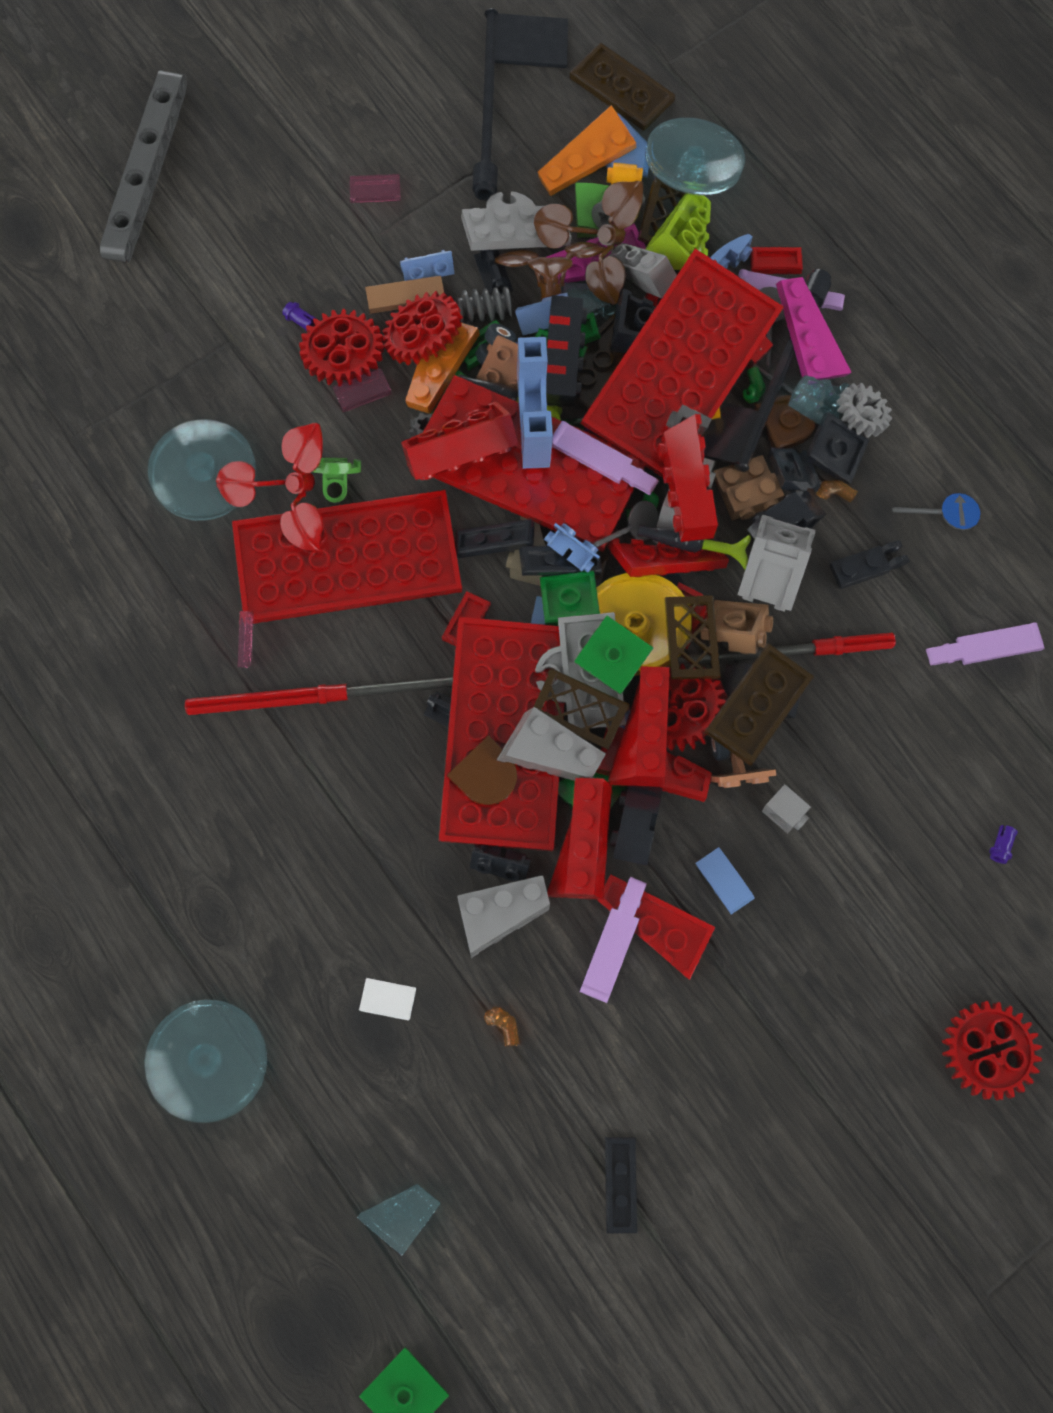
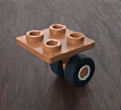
(498, 356)
(739, 773)

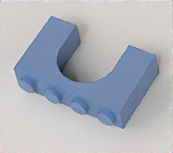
(533, 413)

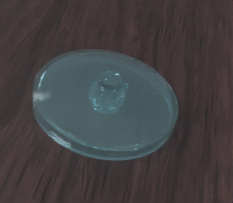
(695, 156)
(187, 464)
(205, 1061)

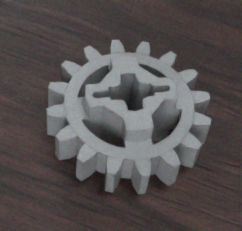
(864, 410)

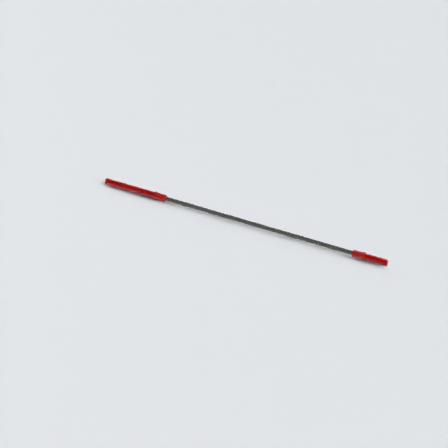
(340, 692)

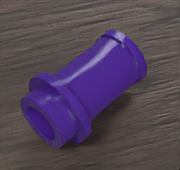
(296, 314)
(1002, 848)

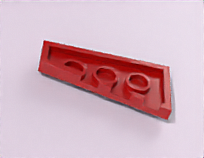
(662, 559)
(681, 774)
(664, 927)

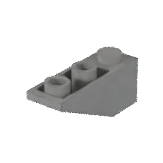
(646, 268)

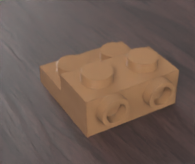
(748, 491)
(741, 625)

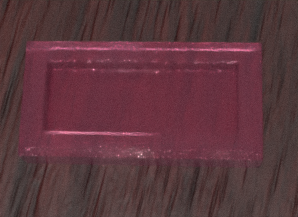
(375, 188)
(362, 392)
(245, 639)

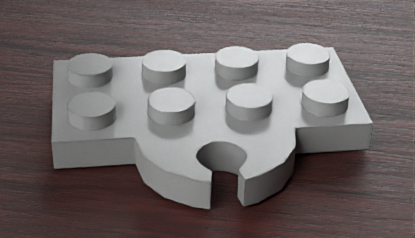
(503, 224)
(574, 635)

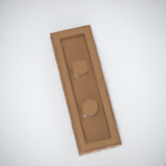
(391, 295)

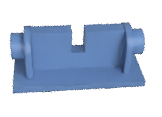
(428, 266)
(565, 539)

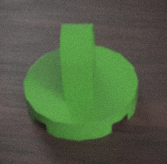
(336, 471)

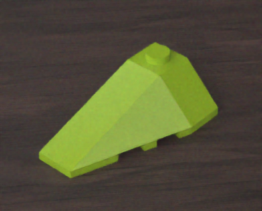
(683, 230)

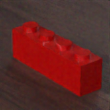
(460, 442)
(687, 480)
(644, 739)
(584, 850)

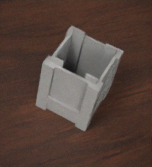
(776, 563)

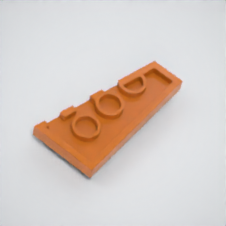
(591, 150)
(435, 375)

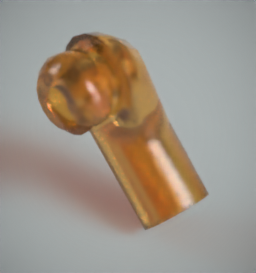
(836, 487)
(504, 1021)

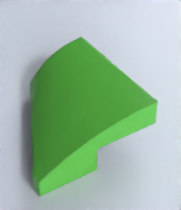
(586, 197)

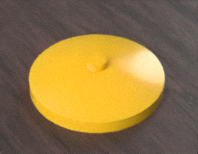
(641, 610)

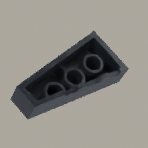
(629, 320)

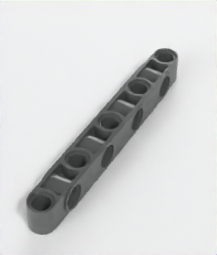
(143, 167)

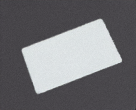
(387, 999)

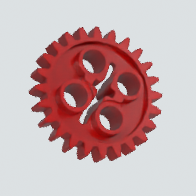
(422, 328)
(341, 340)
(687, 728)
(1002, 1077)

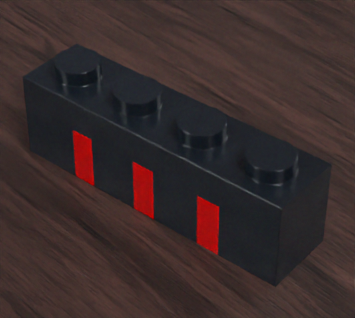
(563, 350)

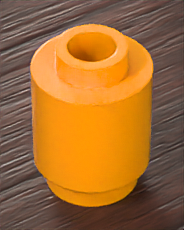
(624, 173)

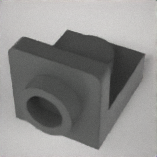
(684, 413)

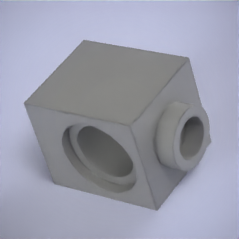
(787, 809)

